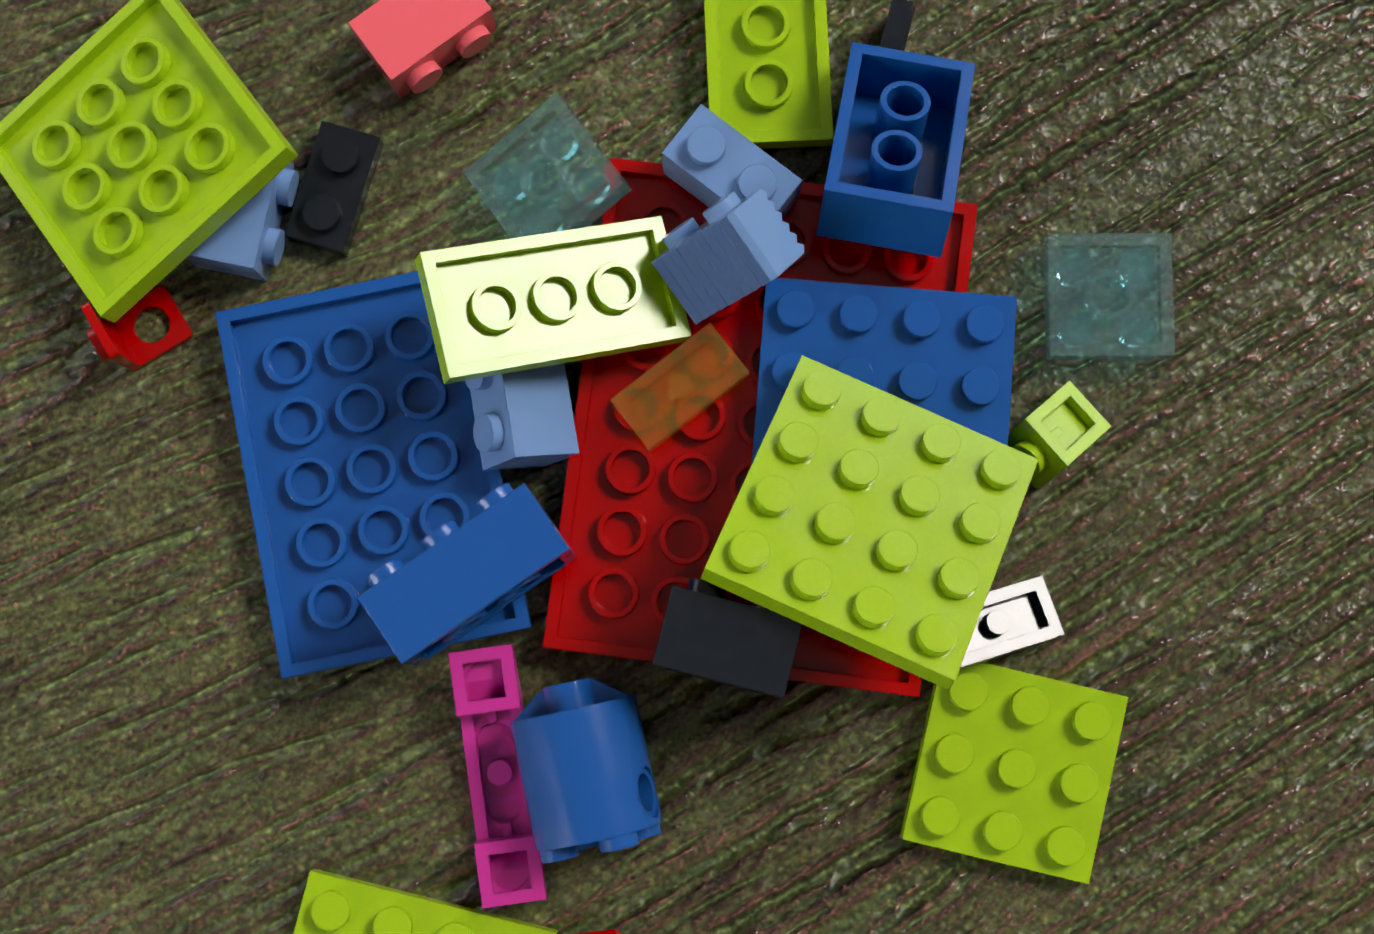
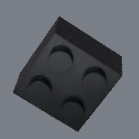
(726, 640)

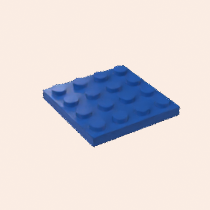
(917, 344)

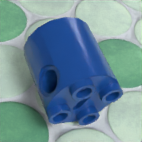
(585, 770)

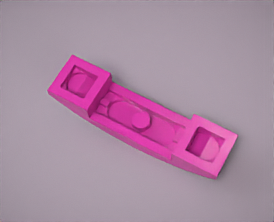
(487, 700)

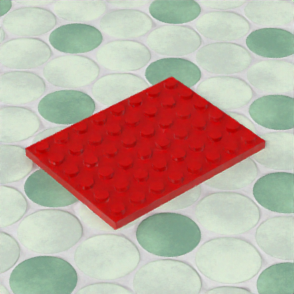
(656, 515)

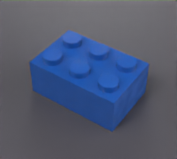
(896, 150)
(465, 574)

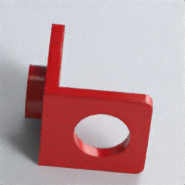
(119, 339)

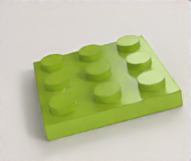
(1015, 770)

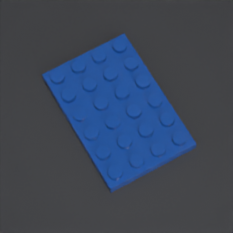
(348, 458)

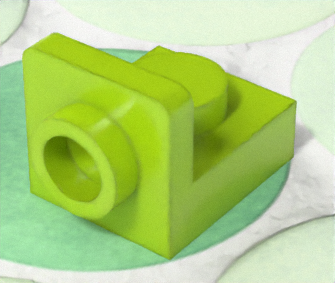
(1058, 432)

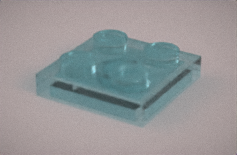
(547, 174)
(1108, 296)

